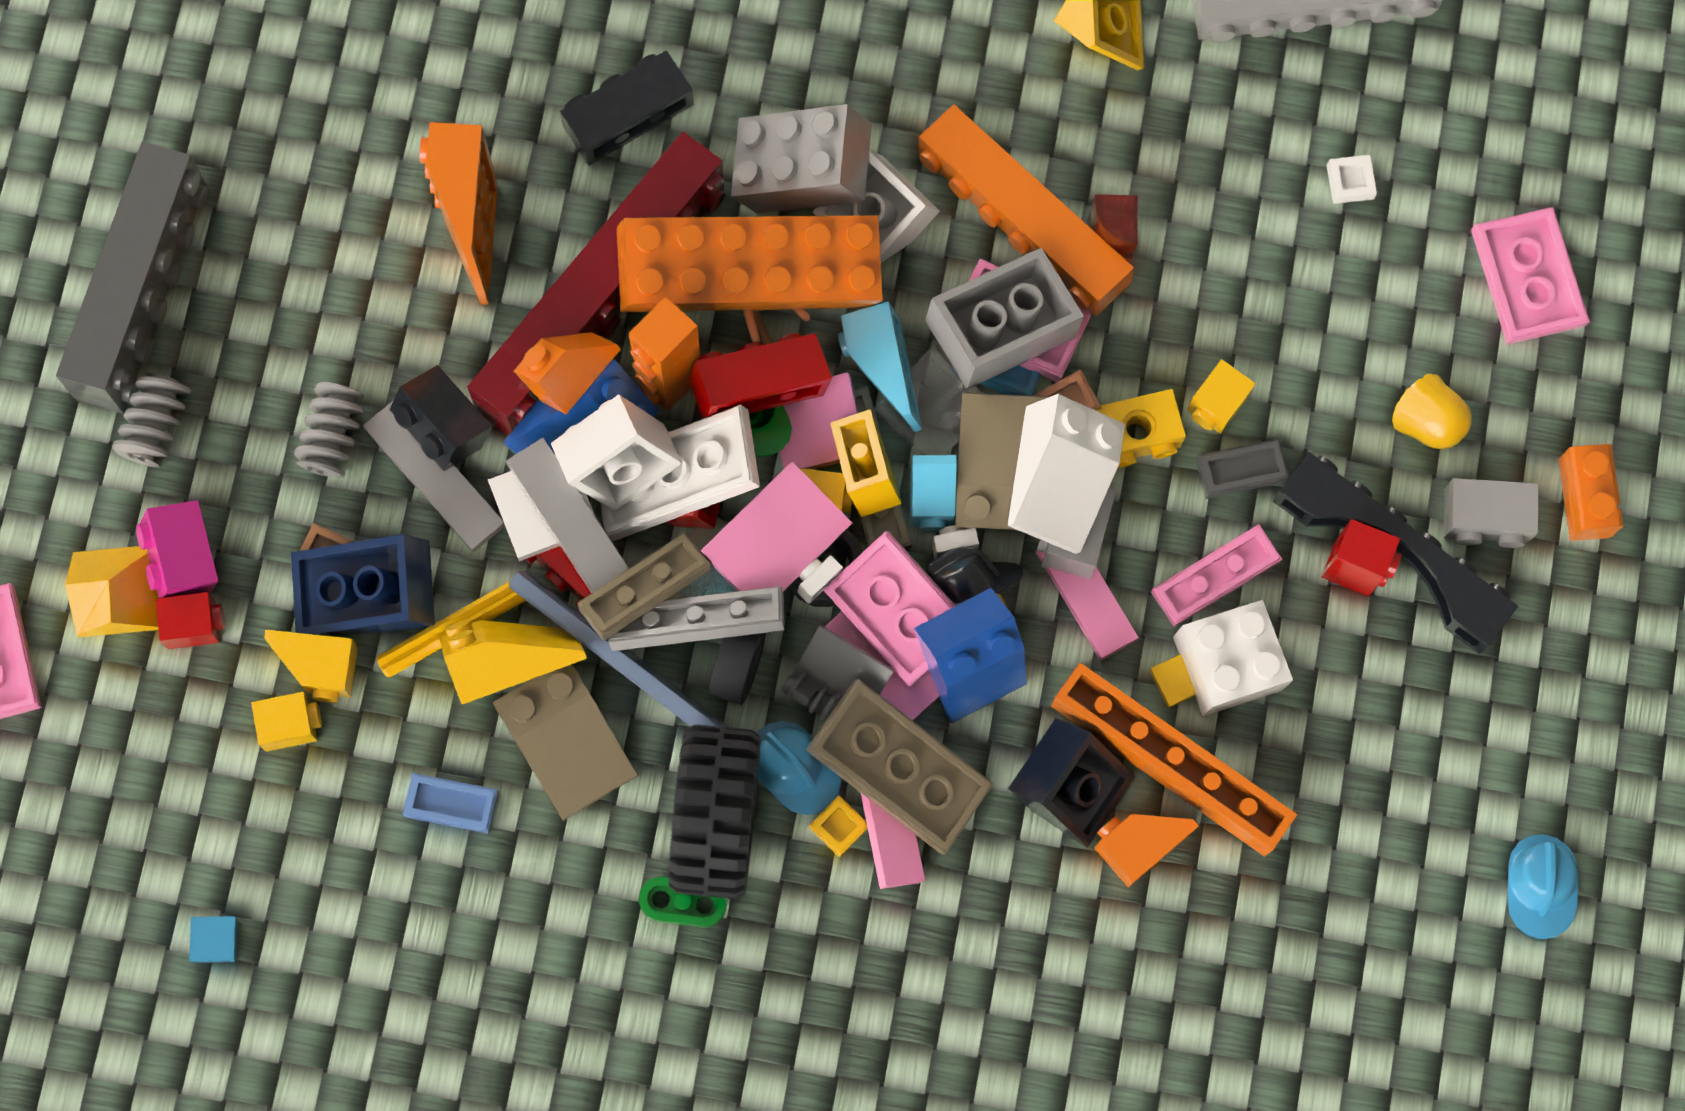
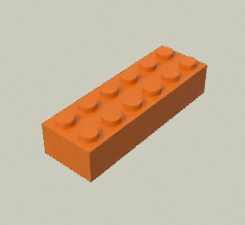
(749, 262)

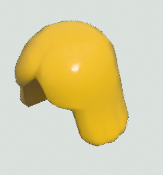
(1432, 413)

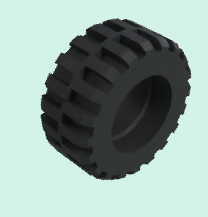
(714, 811)

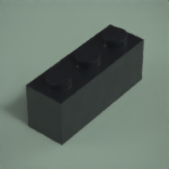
(626, 106)

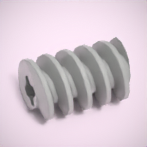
(150, 418)
(328, 429)

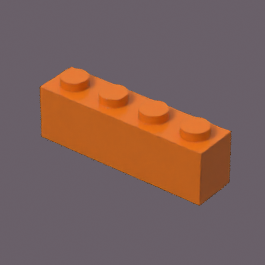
(664, 353)

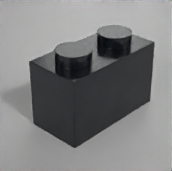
(440, 418)

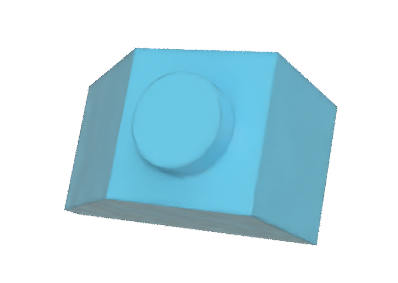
(932, 492)

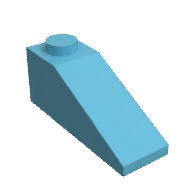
(879, 349)

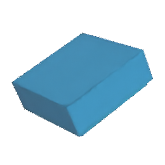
(213, 939)

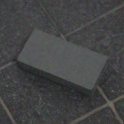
(1242, 468)

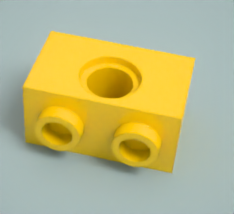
(1159, 418)

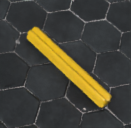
(428, 640)

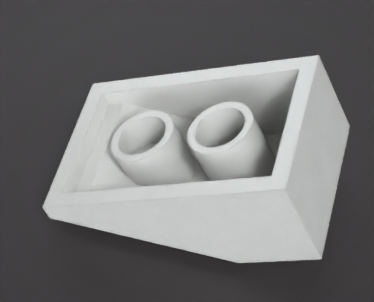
(1063, 470)

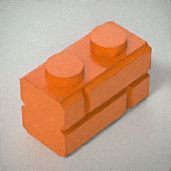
(1590, 492)

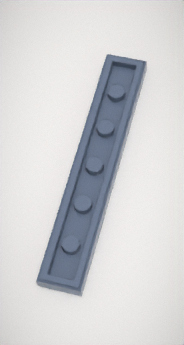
(622, 660)

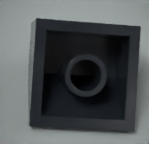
(1072, 781)

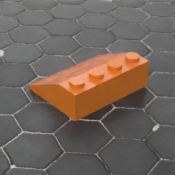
(467, 194)

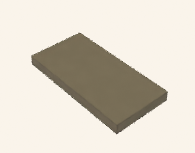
(899, 766)

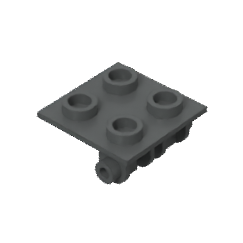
(829, 670)

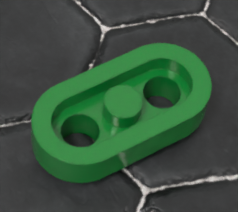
(681, 907)

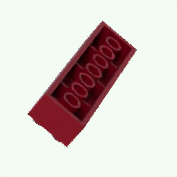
(587, 294)

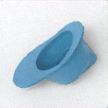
(793, 773)
(1542, 886)

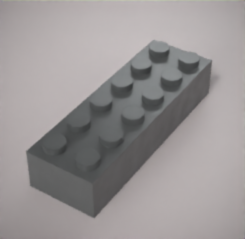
(133, 278)

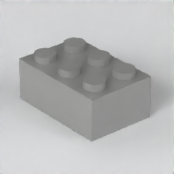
(801, 159)
(1004, 318)

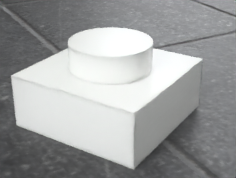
(1351, 179)
(952, 538)
(817, 577)

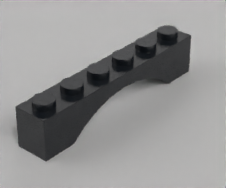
(1466, 602)

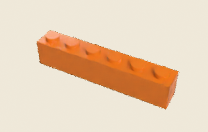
(1023, 209)
(1173, 760)

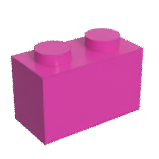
(177, 550)

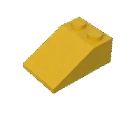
(498, 655)

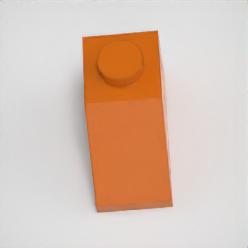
(565, 367)
(1140, 842)

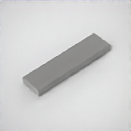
(444, 490)
(567, 515)
(704, 619)

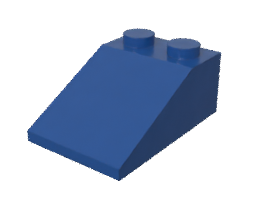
(550, 423)
(973, 654)

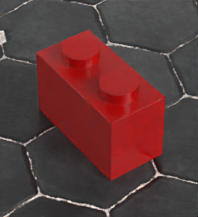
(1362, 558)

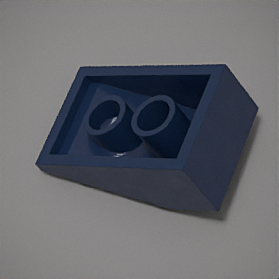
(363, 587)

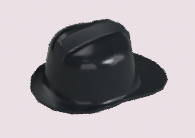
(969, 572)

